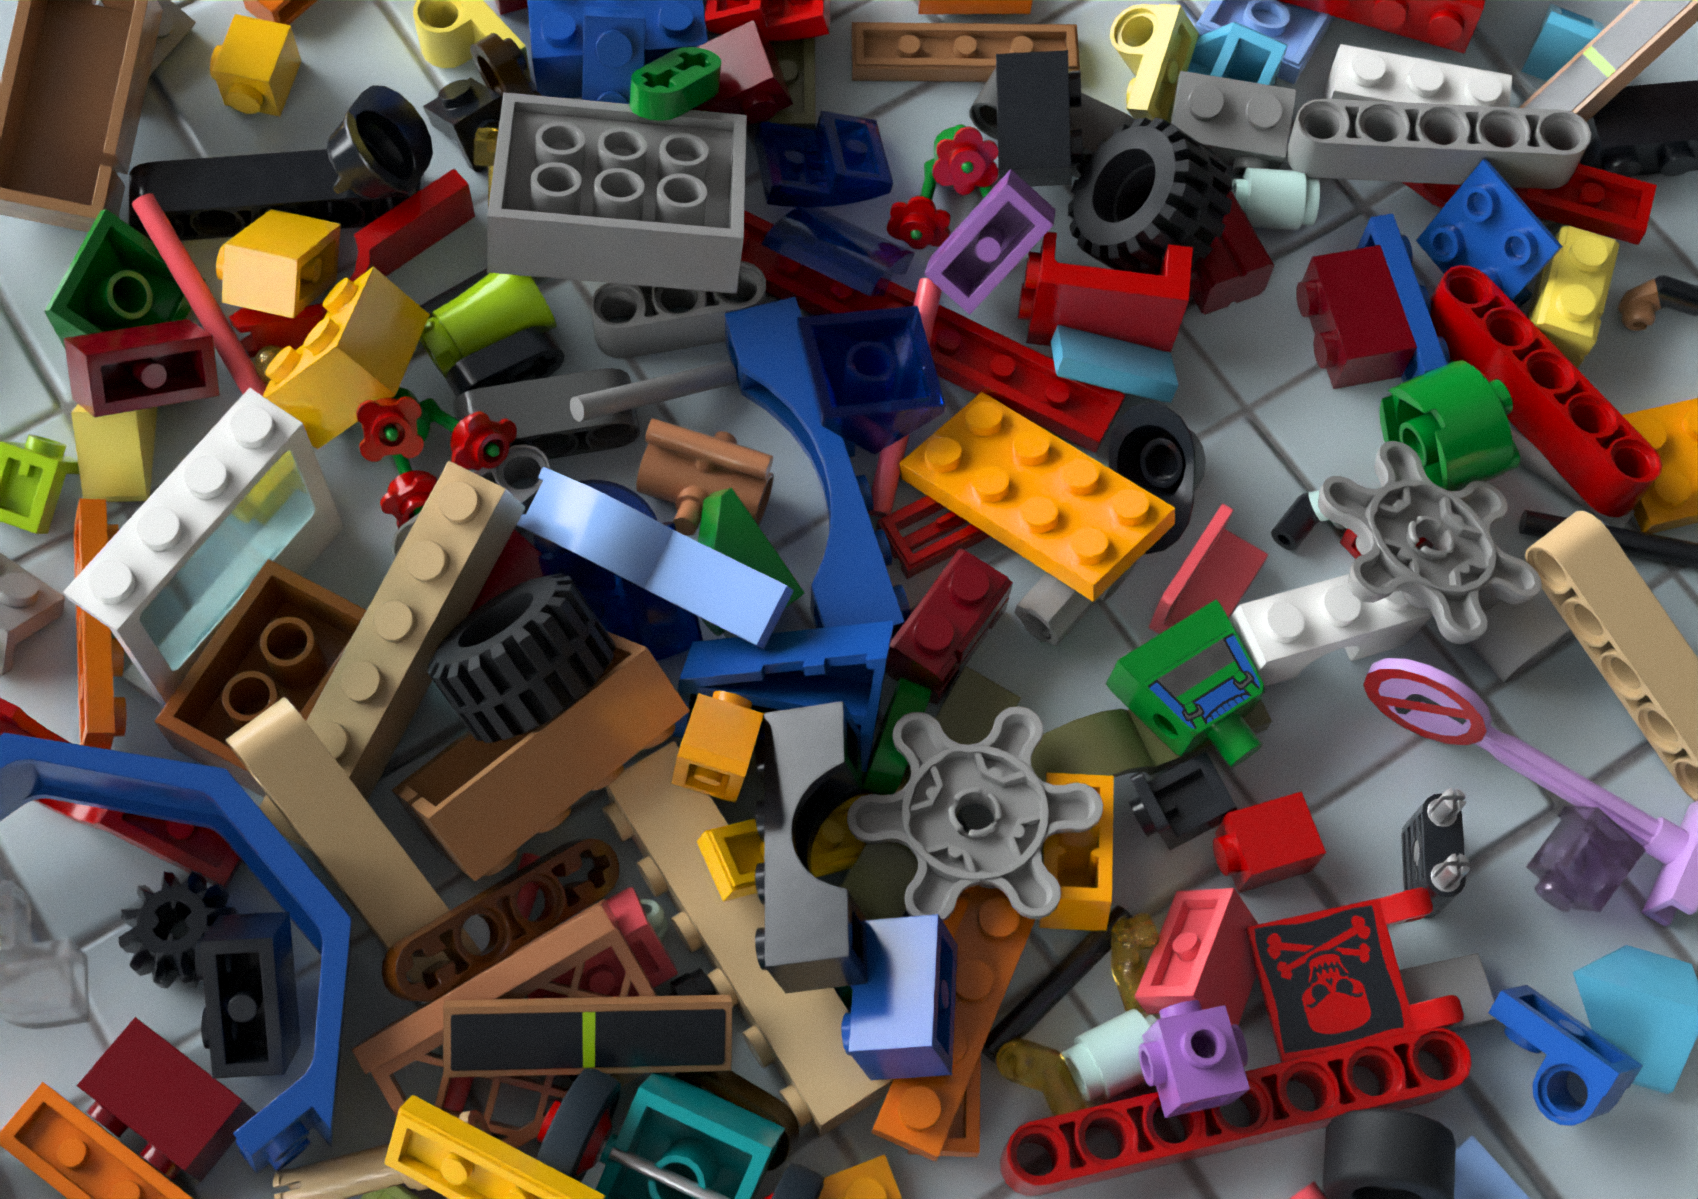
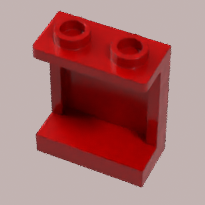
(1103, 300)

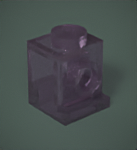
(1600, 854)

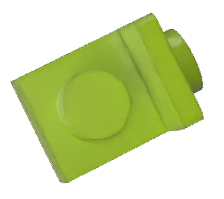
(32, 481)

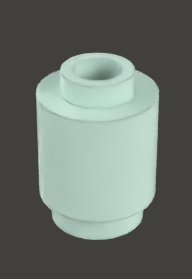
(1277, 198)
(1108, 1056)

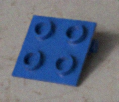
(1491, 231)

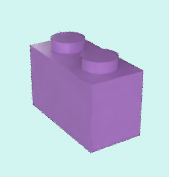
(990, 242)

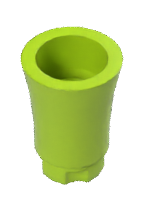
(482, 316)

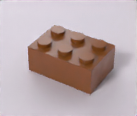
(270, 647)

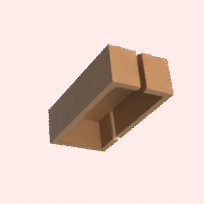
(72, 106)
(492, 797)

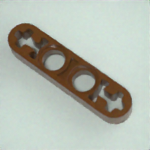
(501, 913)

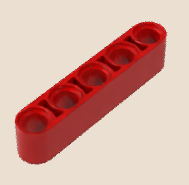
(1550, 396)

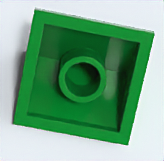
(115, 284)

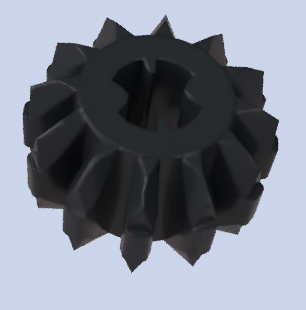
(151, 937)

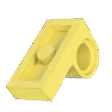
(451, 27)
(1155, 47)

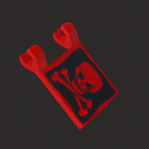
(1336, 977)

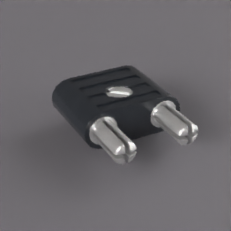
(1435, 849)

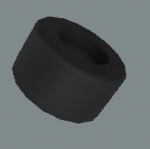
(1388, 1156)

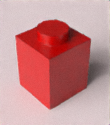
(1268, 842)

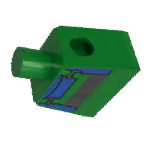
(1193, 686)

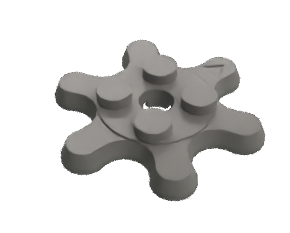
(1455, 522)
(983, 773)

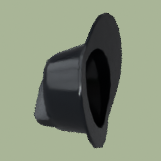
(380, 145)
(1161, 456)

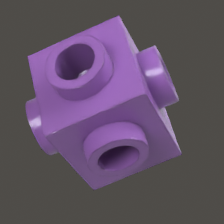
(1194, 1058)

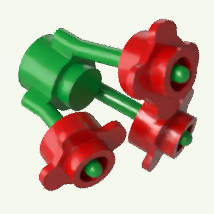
(399, 429)

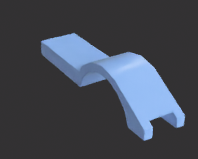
(656, 557)

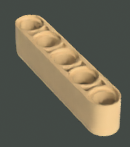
(1625, 636)
(340, 828)

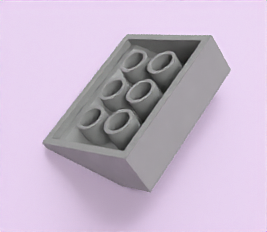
(617, 195)

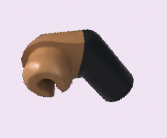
(1642, 302)

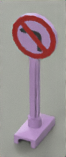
(1453, 714)

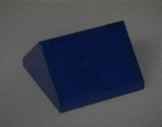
(871, 374)

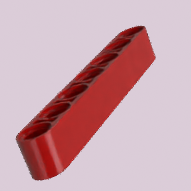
(1270, 1111)

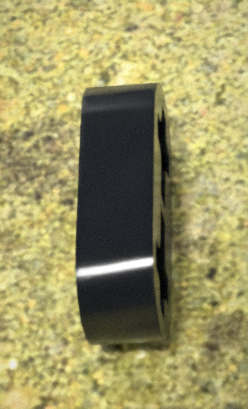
(514, 359)

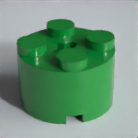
(1453, 424)

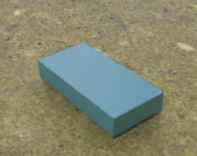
(1114, 364)

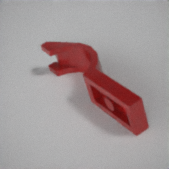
(1589, 201)
(381, 244)
(174, 842)

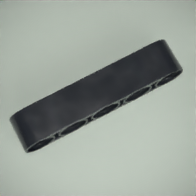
(230, 192)

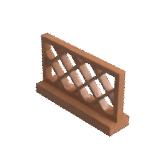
(510, 978)

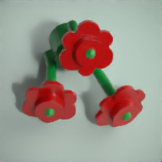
(958, 162)

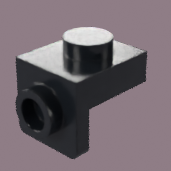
(462, 110)
(1181, 801)

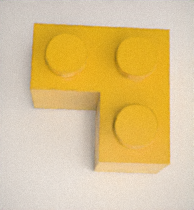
(347, 356)

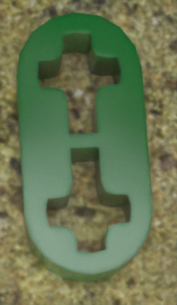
(675, 83)
(886, 763)

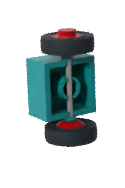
(670, 1145)

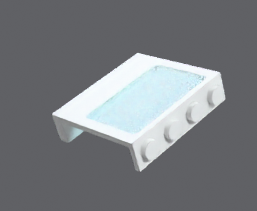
(203, 538)

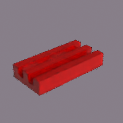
(935, 553)

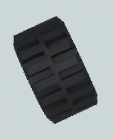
(1148, 192)
(522, 658)

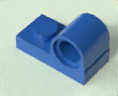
(1569, 1046)

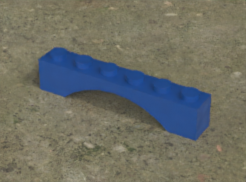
(773, 374)

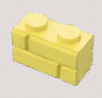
(1574, 291)

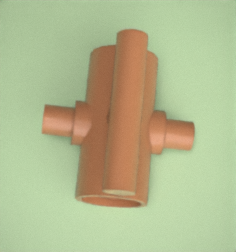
(690, 466)

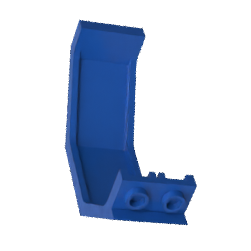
(214, 800)

